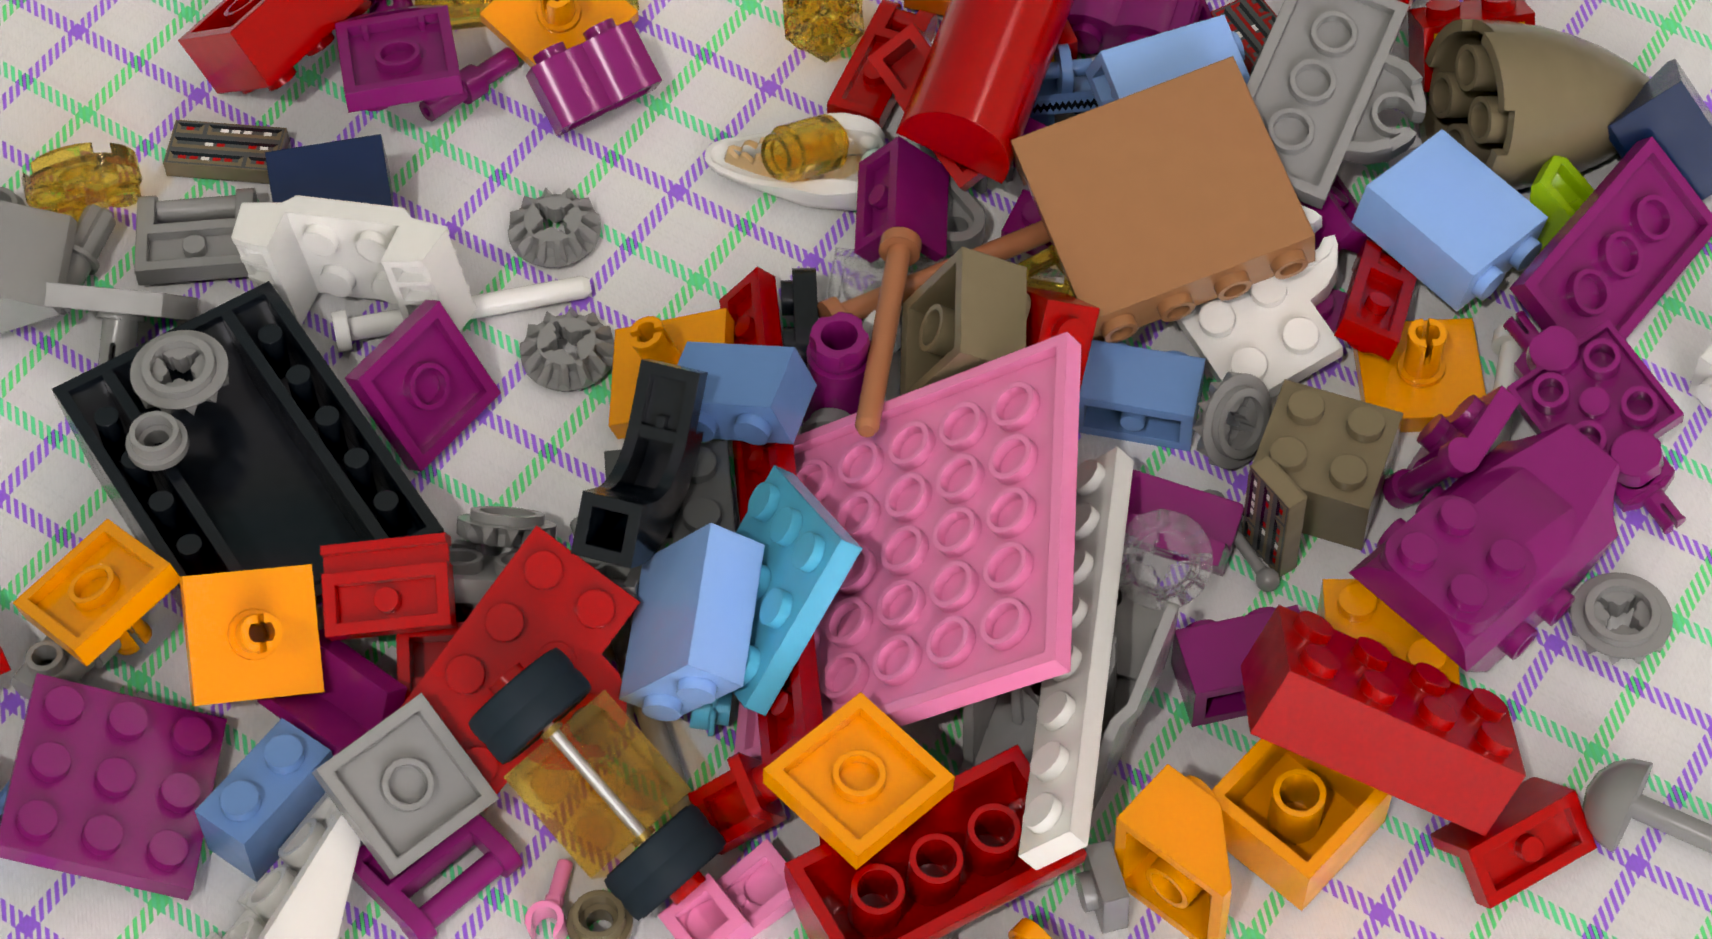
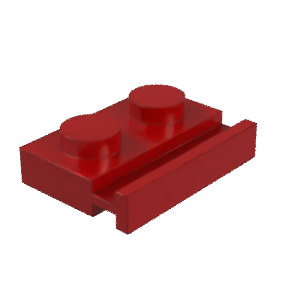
(388, 586)

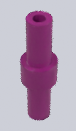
(474, 83)

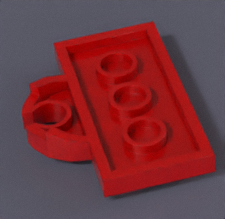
(533, 606)

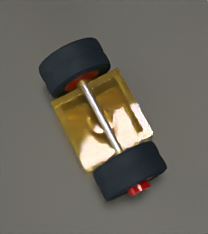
(596, 783)

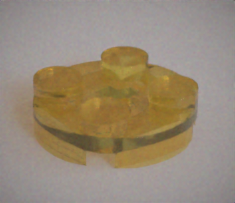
(77, 177)

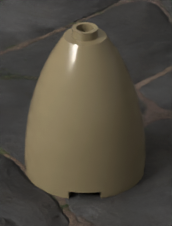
(1526, 95)

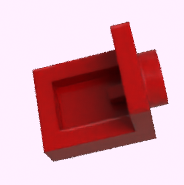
(739, 802)

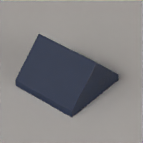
(1676, 119)
(332, 170)

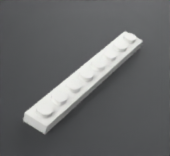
(1074, 703)

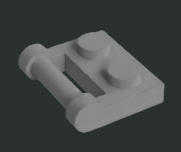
(188, 238)

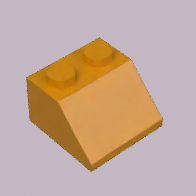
(1176, 854)

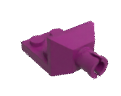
(397, 56)

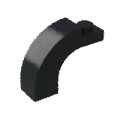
(644, 493)

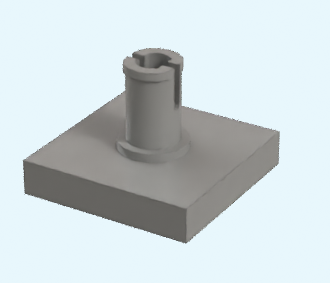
(119, 311)
(405, 785)

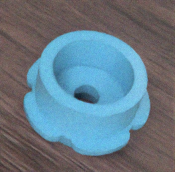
(712, 714)

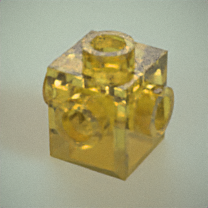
(823, 25)

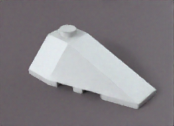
(309, 889)

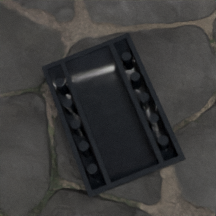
(266, 466)

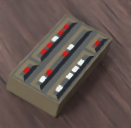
(222, 150)
(1274, 515)

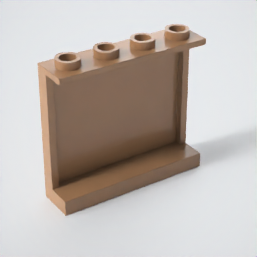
(1166, 200)

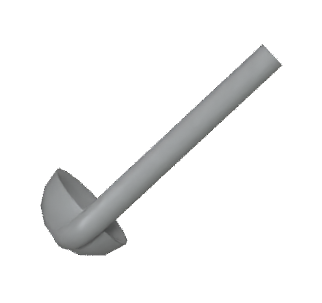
(1617, 797)

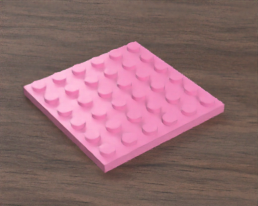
(960, 537)

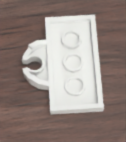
(1273, 325)

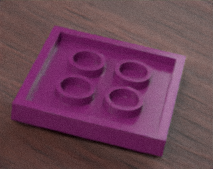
(110, 787)

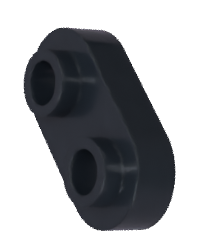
(801, 302)

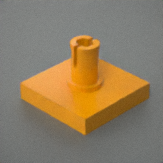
(537, 24)
(661, 342)
(1427, 373)
(99, 594)
(251, 634)
(858, 780)

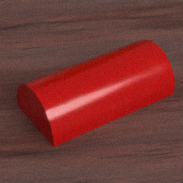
(983, 80)
(935, 873)

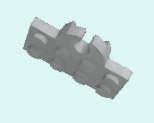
(1327, 81)

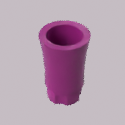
(837, 362)

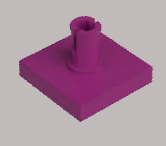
(423, 385)

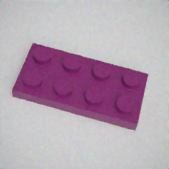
(1618, 247)

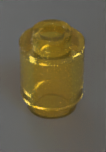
(805, 148)

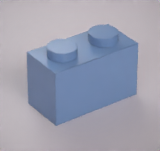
(750, 391)
(1141, 395)
(263, 799)

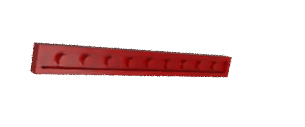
(798, 704)

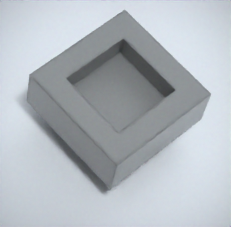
(1103, 887)

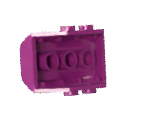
(1499, 547)

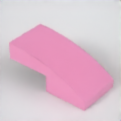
(737, 903)

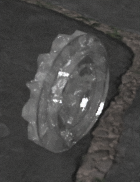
(1184, 579)

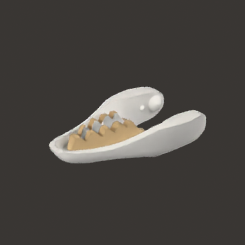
(742, 163)

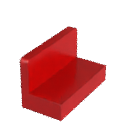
(1530, 840)

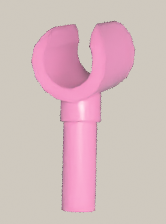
(553, 903)

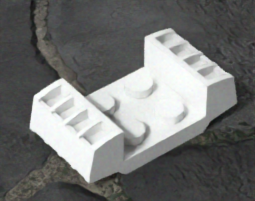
(352, 252)

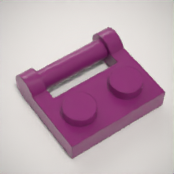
(1451, 446)
(394, 894)

